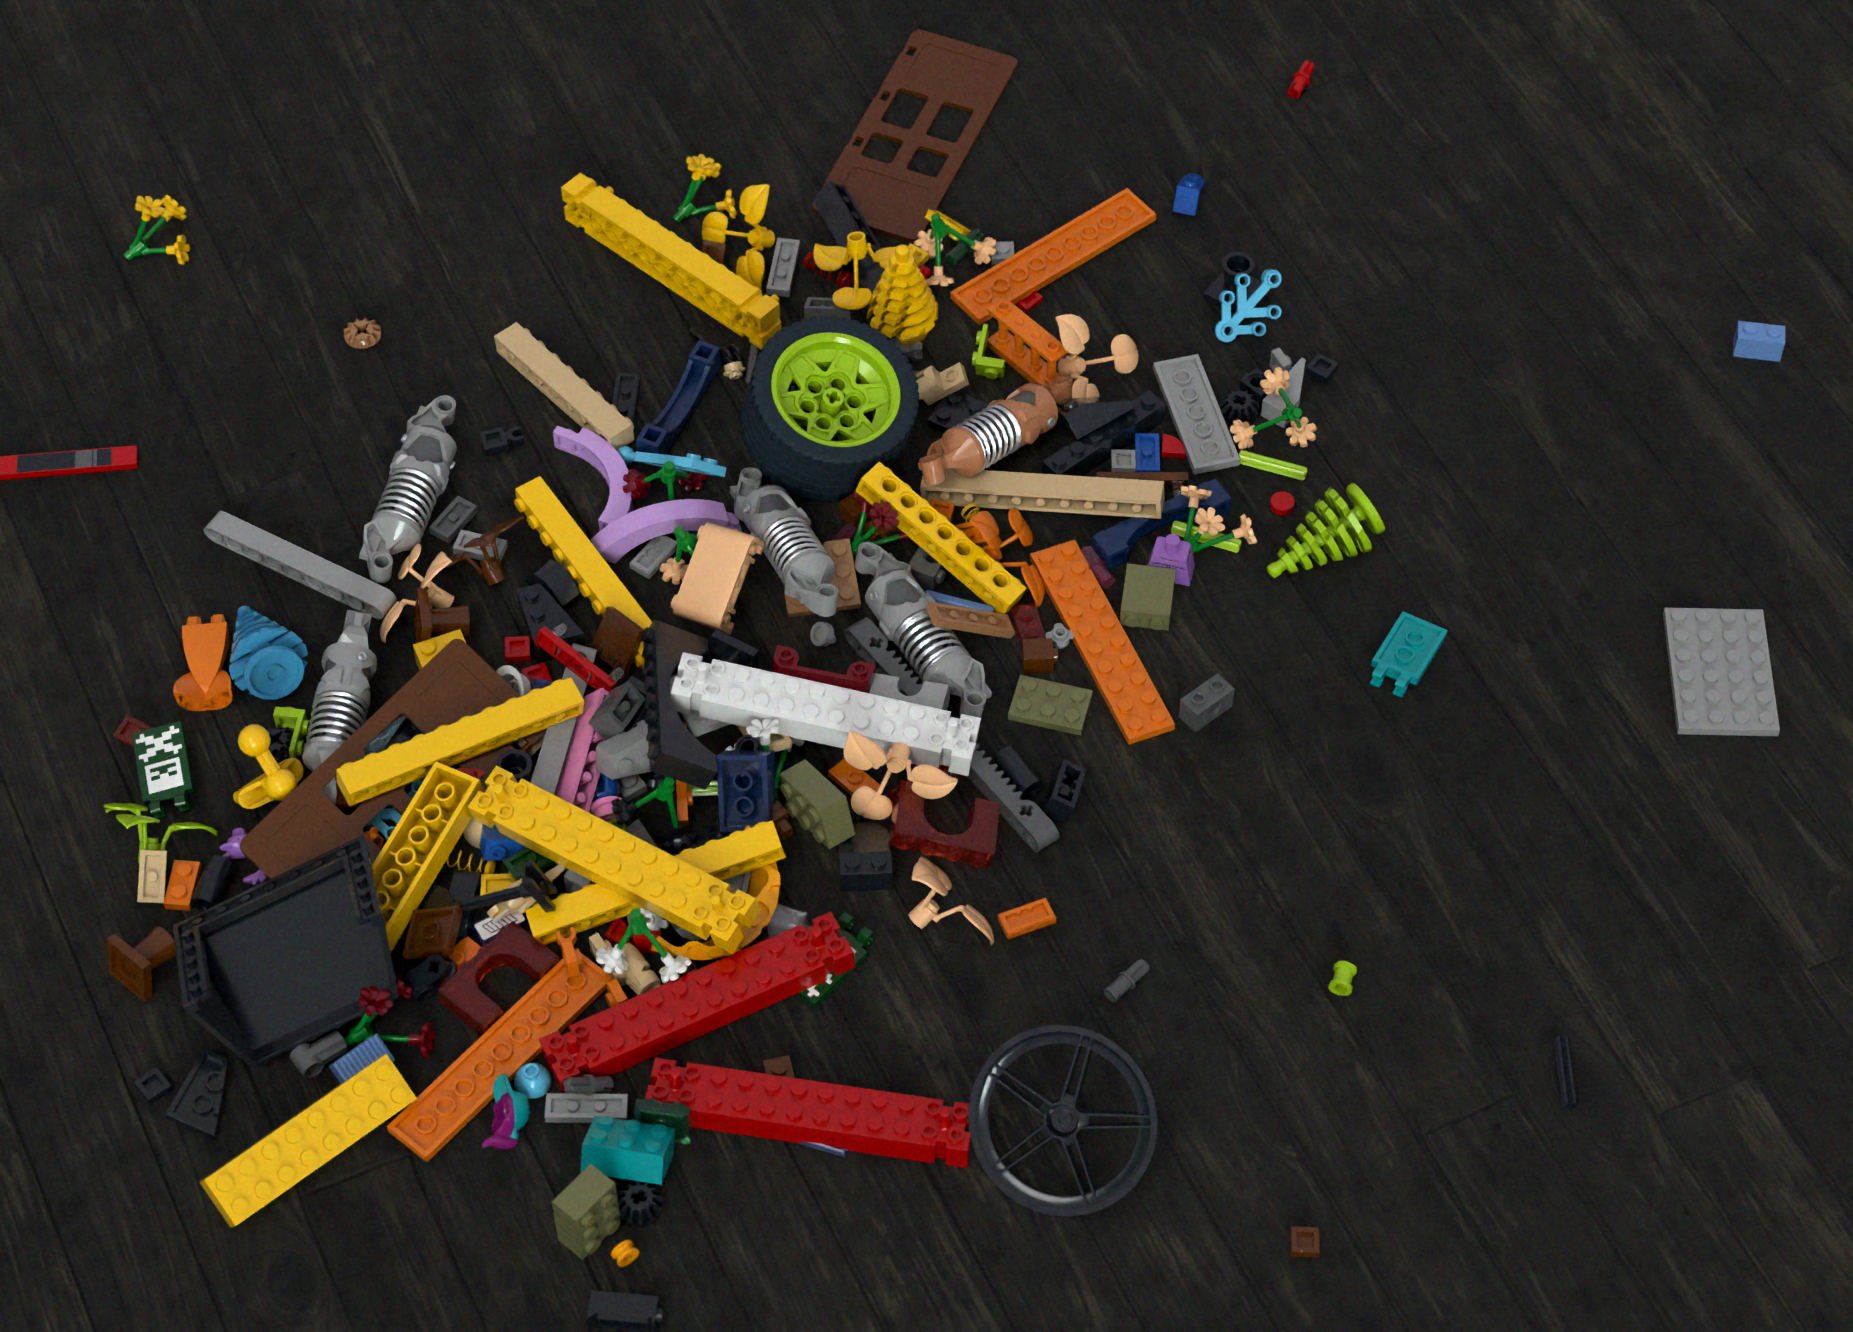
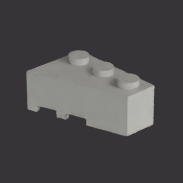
(624, 753)

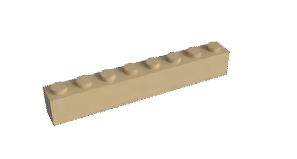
(563, 385)

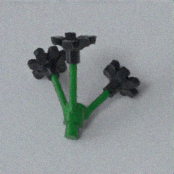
(664, 790)

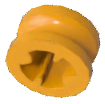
(625, 1253)

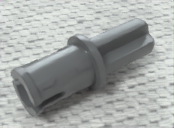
(1126, 980)
(588, 1084)

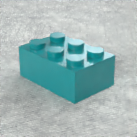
(628, 1149)

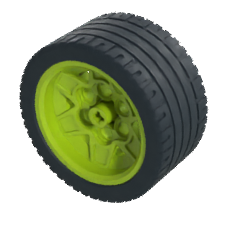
(827, 357)

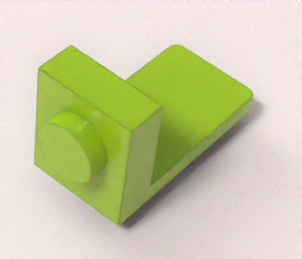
(986, 366)
(297, 722)

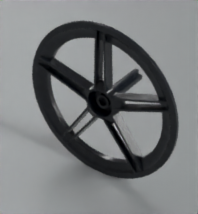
(1062, 1120)

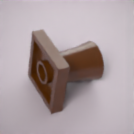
(440, 620)
(134, 965)

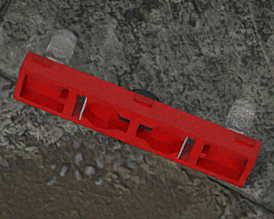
(576, 660)

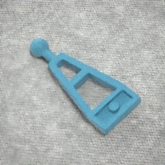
(689, 463)

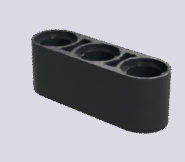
(464, 886)

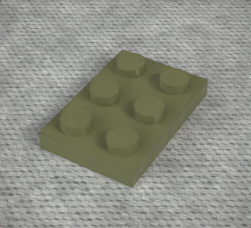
(1050, 705)

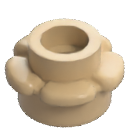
(734, 370)

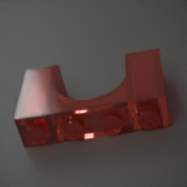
(912, 831)
(509, 948)

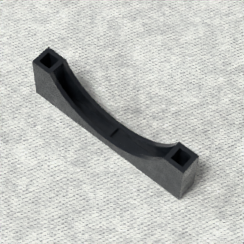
(671, 745)

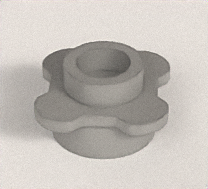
(1060, 641)

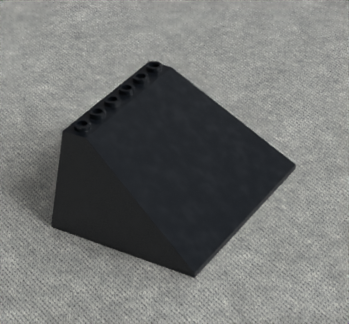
(287, 955)

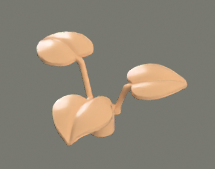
(1074, 335)
(437, 597)
(863, 754)
(926, 910)

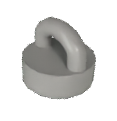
(822, 634)

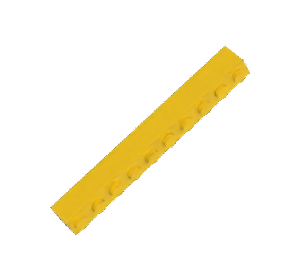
(577, 554)
(459, 740)
(597, 905)

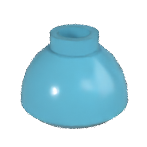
(533, 1080)

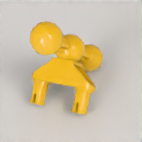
(278, 778)

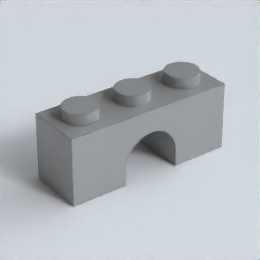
(931, 694)

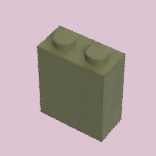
(1147, 597)

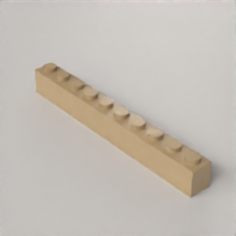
(1051, 493)

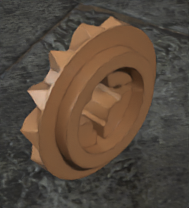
(362, 340)

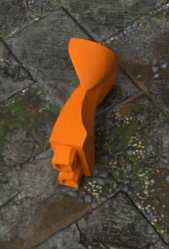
(205, 650)

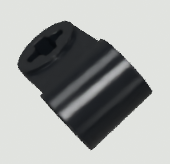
(429, 976)

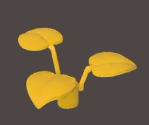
(753, 205)
(833, 257)

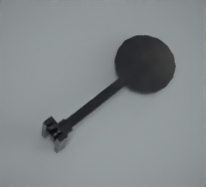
(533, 884)

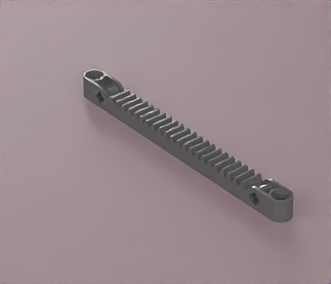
(1021, 814)

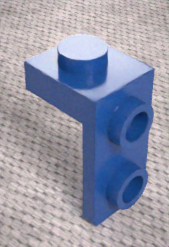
(1188, 194)

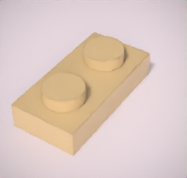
(152, 876)

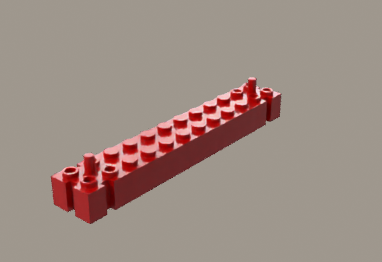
(699, 1002)
(815, 1112)

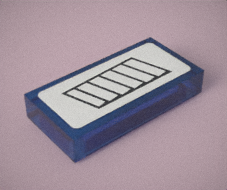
(486, 929)

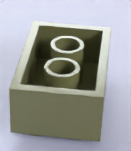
(816, 804)
(586, 1212)

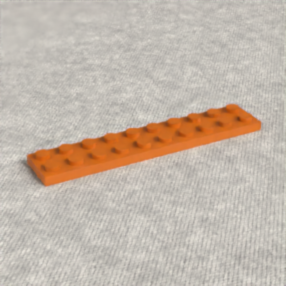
(1054, 254)
(1102, 642)
(503, 1048)

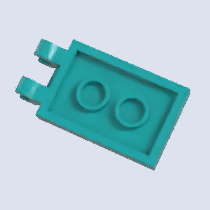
(1407, 652)

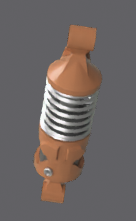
(996, 431)

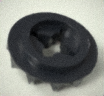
(280, 750)

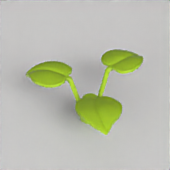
(149, 843)

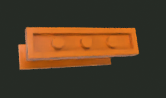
(1014, 351)

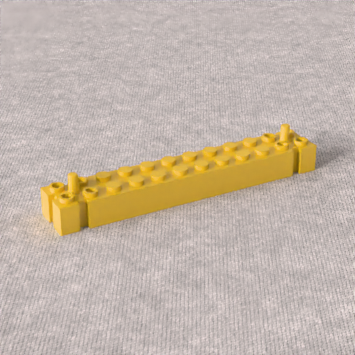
(671, 260)
(615, 859)

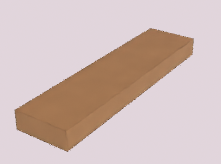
(970, 620)

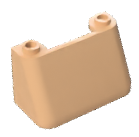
(715, 576)

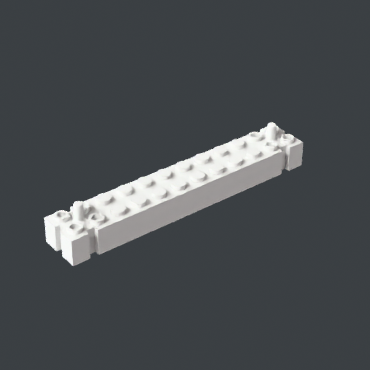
(823, 711)

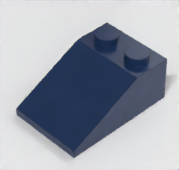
(745, 788)

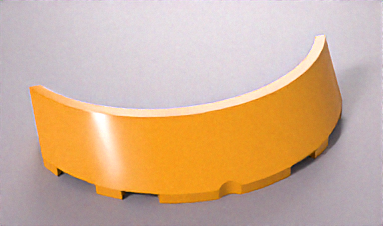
(764, 886)

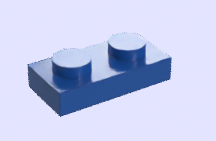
(1147, 452)

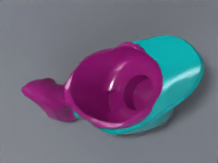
(510, 1115)

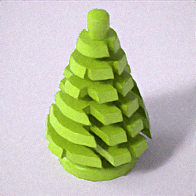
(1337, 527)

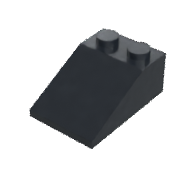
(1087, 414)
(866, 858)

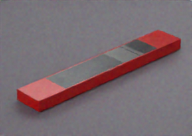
(68, 462)

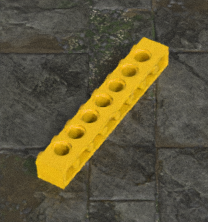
(945, 550)

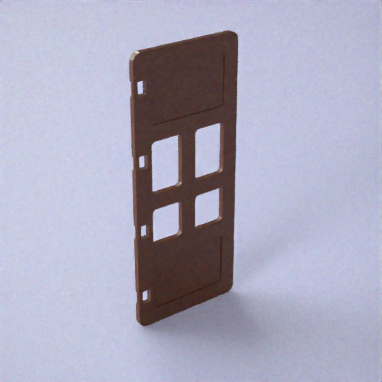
(944, 74)
(440, 694)

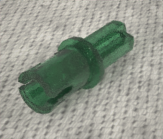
(963, 248)

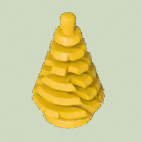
(903, 300)

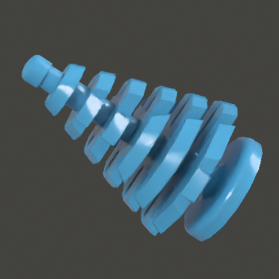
(265, 656)

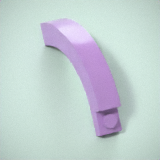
(606, 460)
(658, 520)

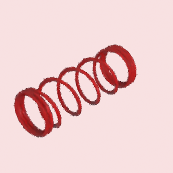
(811, 265)

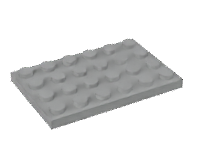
(1720, 672)

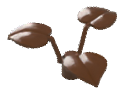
(489, 566)

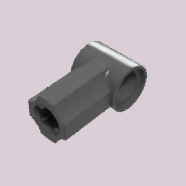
(313, 1057)

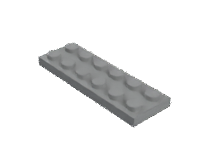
(1196, 414)

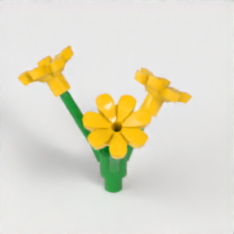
(701, 169)
(154, 209)

